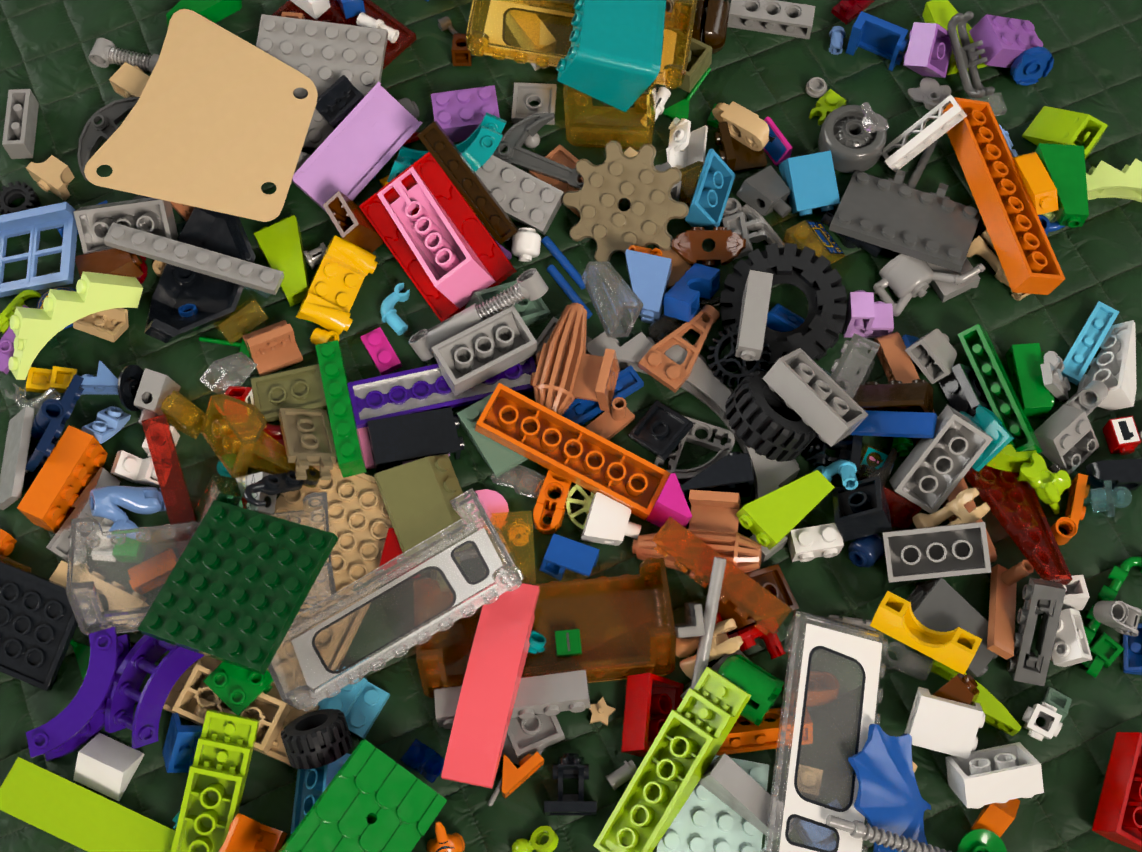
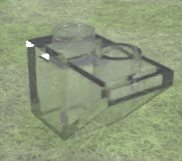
(228, 372)

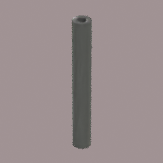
(921, 165)

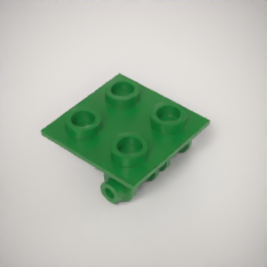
(237, 685)

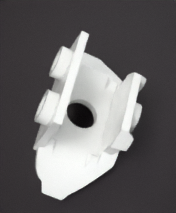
(690, 142)

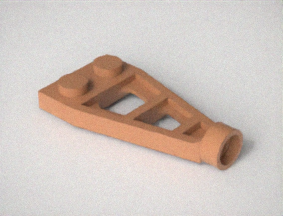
(666, 370)

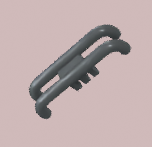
(967, 56)

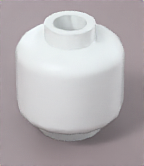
(526, 244)

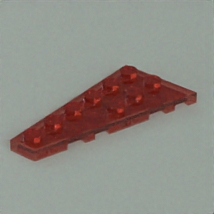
(1023, 519)

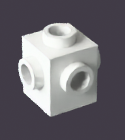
(1052, 721)

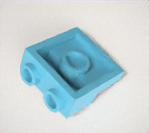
(360, 705)

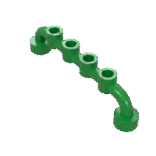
(1118, 576)

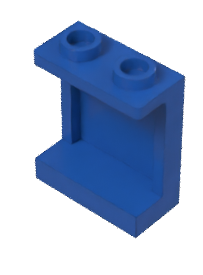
(879, 38)

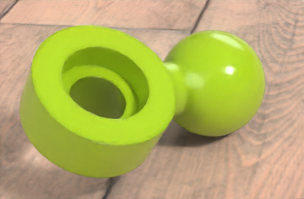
(537, 841)

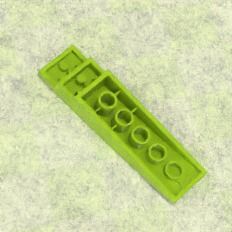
(673, 765)
(215, 782)
(78, 813)

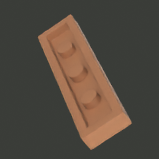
(612, 422)
(1003, 607)

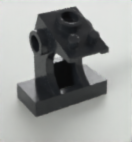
(848, 450)
(570, 767)

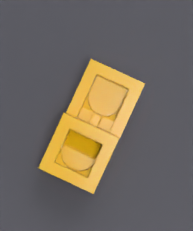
(42, 379)

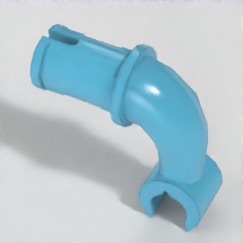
(389, 313)
(845, 469)

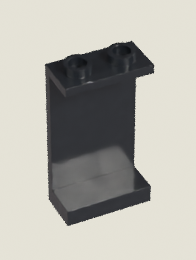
(414, 437)

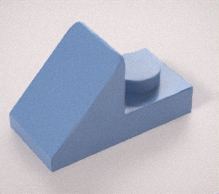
(103, 384)

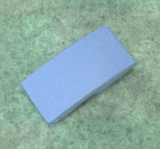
(107, 423)

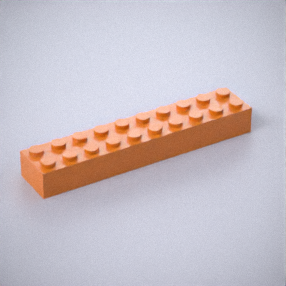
(1004, 201)

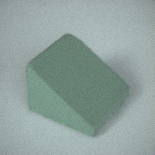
(1058, 701)

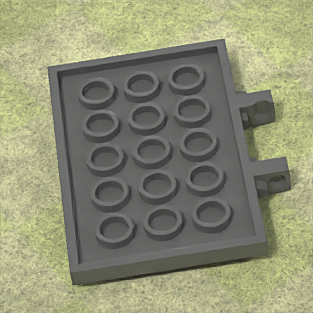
(907, 219)

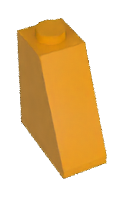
(1037, 182)

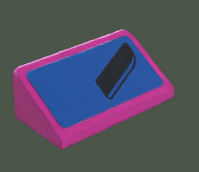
(777, 147)

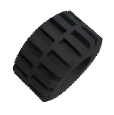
(316, 738)

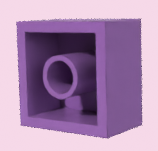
(928, 50)

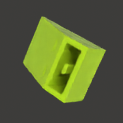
(1065, 128)

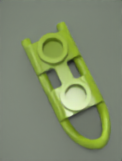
(18, 301)

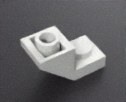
(134, 469)

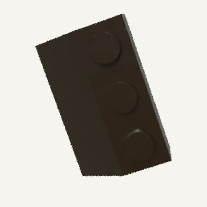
(896, 396)

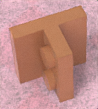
(273, 347)

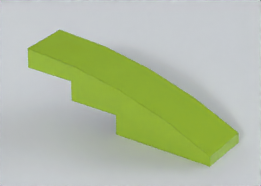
(994, 711)

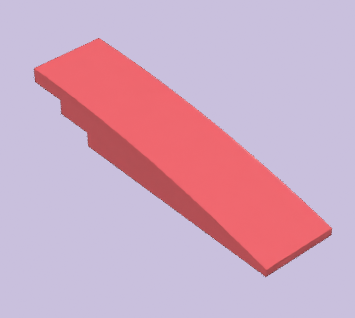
(490, 687)

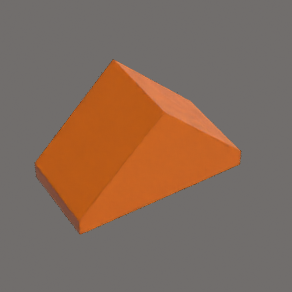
(997, 816)

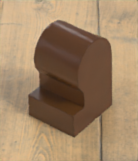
(460, 54)

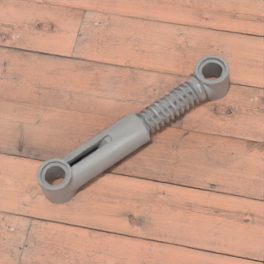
(106, 53)
(528, 286)

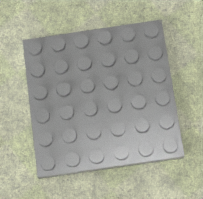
(324, 54)

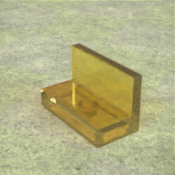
(241, 321)

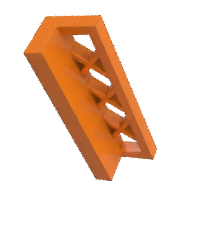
(752, 737)

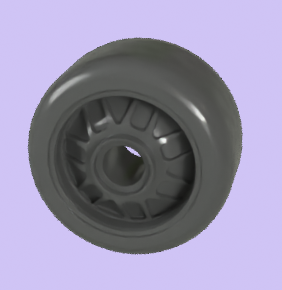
(849, 143)

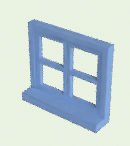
(32, 222)

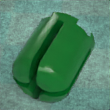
(754, 680)

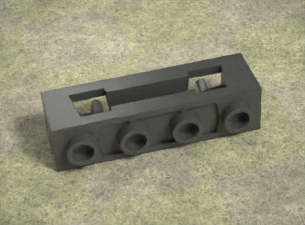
(1049, 599)

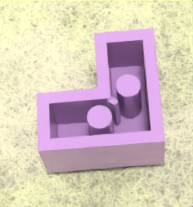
(867, 317)

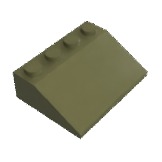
(419, 498)

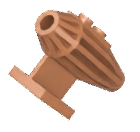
(570, 373)
(717, 526)

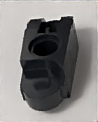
(1122, 473)

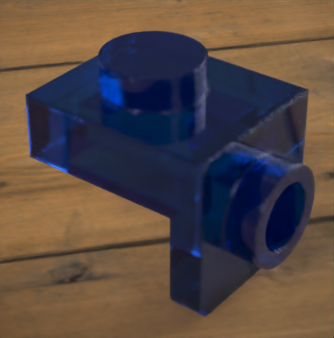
(423, 760)

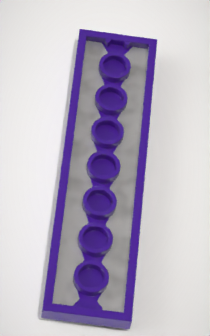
(426, 390)

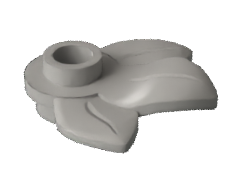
(929, 93)

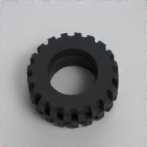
(766, 421)

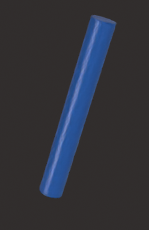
(564, 262)
(568, 290)

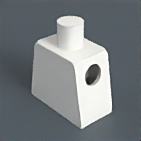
(608, 522)

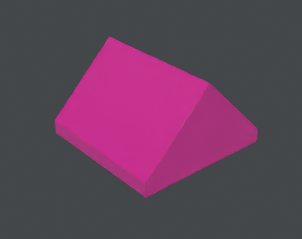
(670, 504)

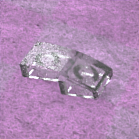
(522, 479)

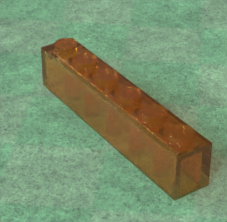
(737, 587)

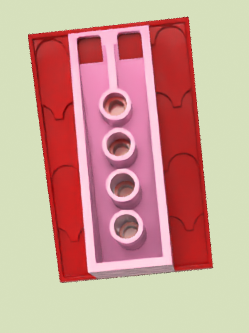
(436, 237)

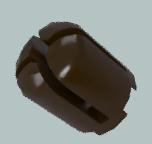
(711, 23)

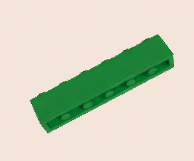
(998, 388)
(340, 409)

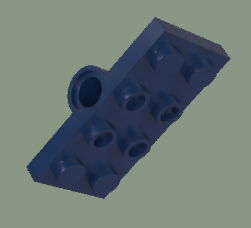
(51, 421)

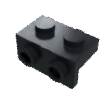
(338, 101)

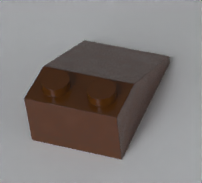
(772, 580)

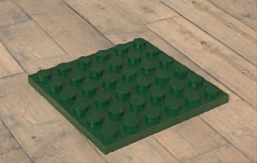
(238, 586)

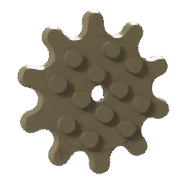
(631, 179)

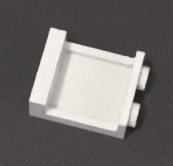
(944, 724)

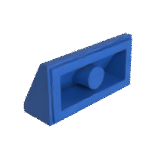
(782, 319)
(1133, 653)

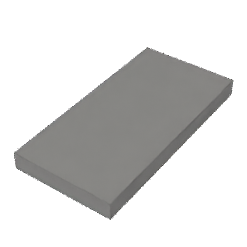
(15, 457)

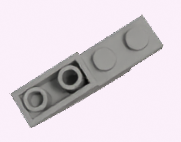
(60, 542)

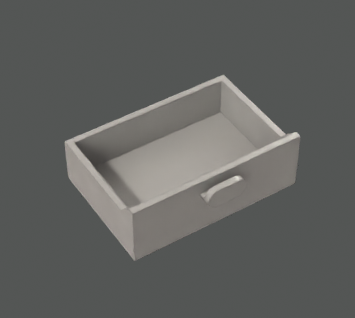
(949, 290)

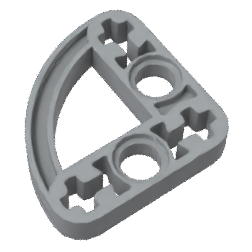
(687, 474)

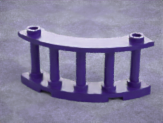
(152, 699)
(86, 711)

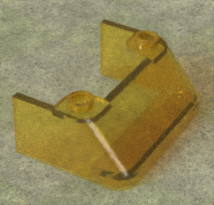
(598, 125)

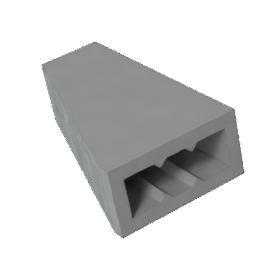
(754, 315)
(738, 791)

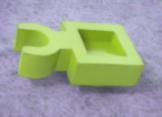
(826, 104)

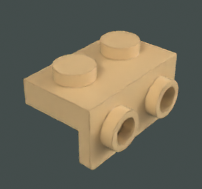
(104, 324)

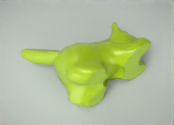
(1047, 484)

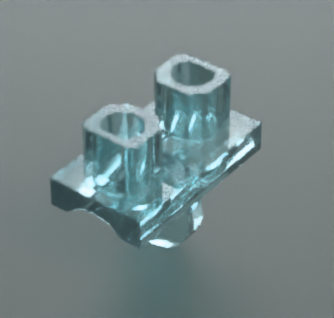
(1107, 499)

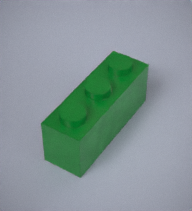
(1027, 379)

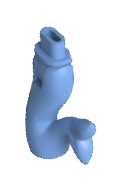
(140, 500)

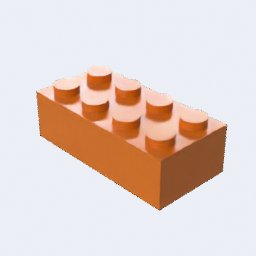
(62, 479)

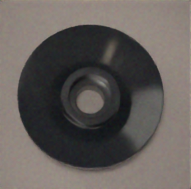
(128, 385)

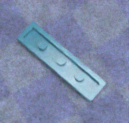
(1088, 342)

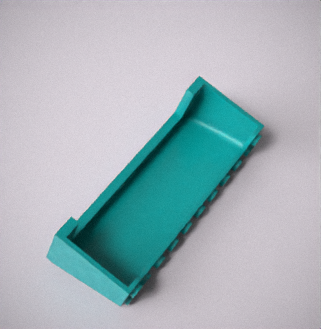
(614, 49)

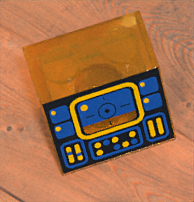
(814, 236)

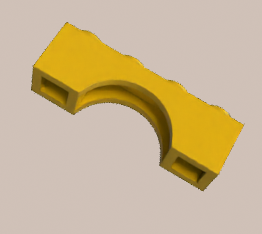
(950, 648)

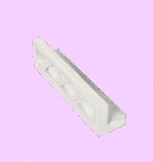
(924, 136)

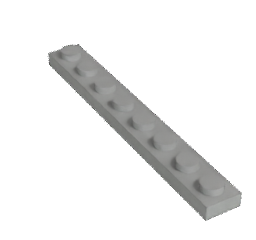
(194, 258)

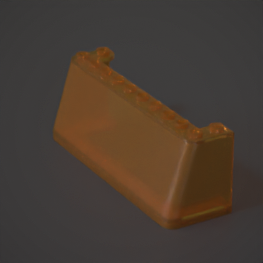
(621, 622)

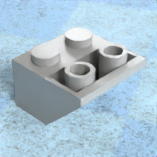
(1067, 438)

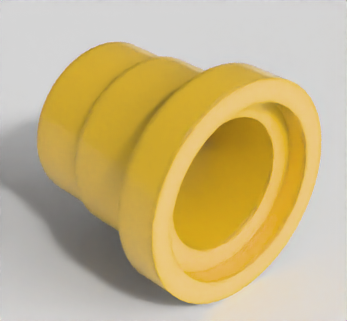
(323, 336)

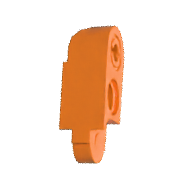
(551, 507)

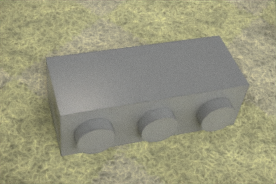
(20, 124)

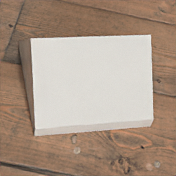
(106, 766)

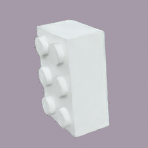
(995, 775)

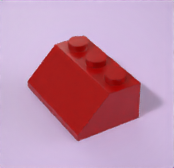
(646, 709)

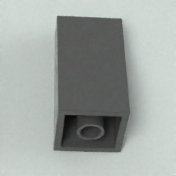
(943, 610)

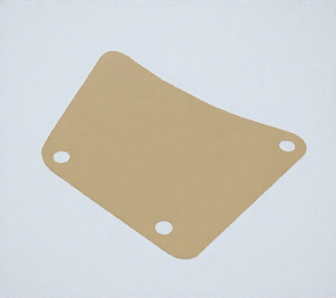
(211, 125)

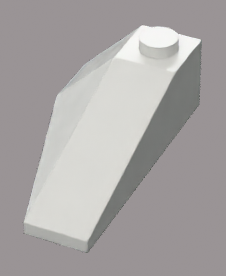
(1115, 367)

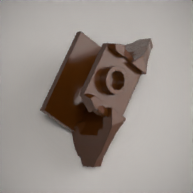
(727, 245)

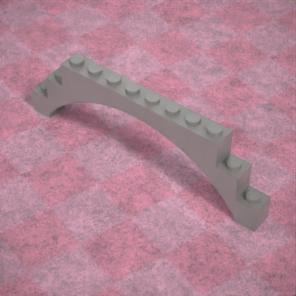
(701, 383)

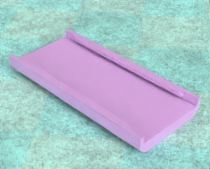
(356, 148)

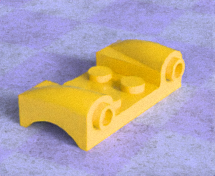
(336, 285)

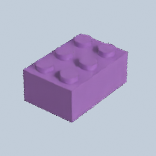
(1004, 39)
(463, 110)

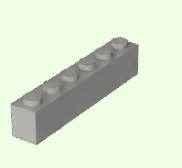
(535, 695)

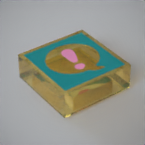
(873, 457)

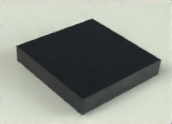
(660, 430)

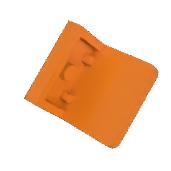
(252, 836)

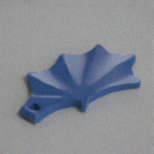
(888, 786)

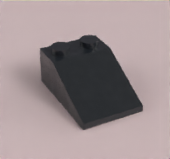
(728, 474)

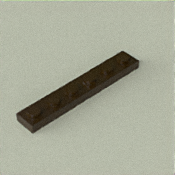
(467, 182)

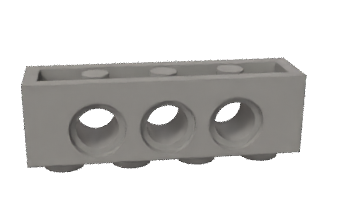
(772, 17)

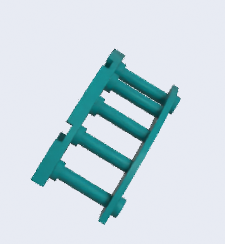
(475, 149)

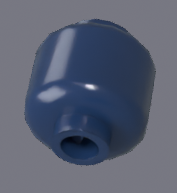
(866, 550)

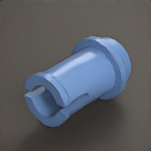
(836, 41)

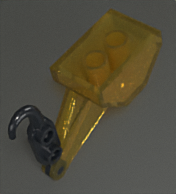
(239, 441)

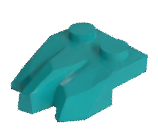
(993, 427)

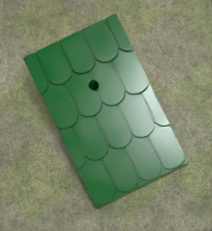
(368, 808)

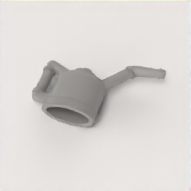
(911, 278)

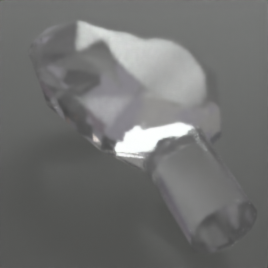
(872, 121)

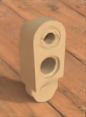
(743, 125)

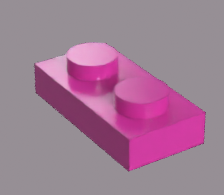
(381, 351)

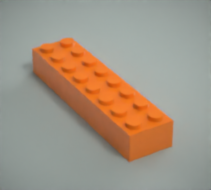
(571, 450)

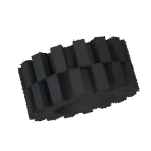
(15, 192)

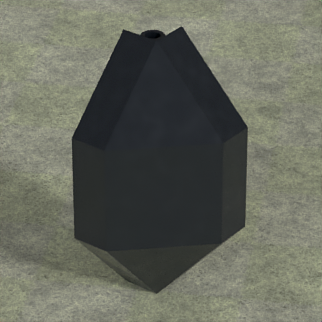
(212, 296)

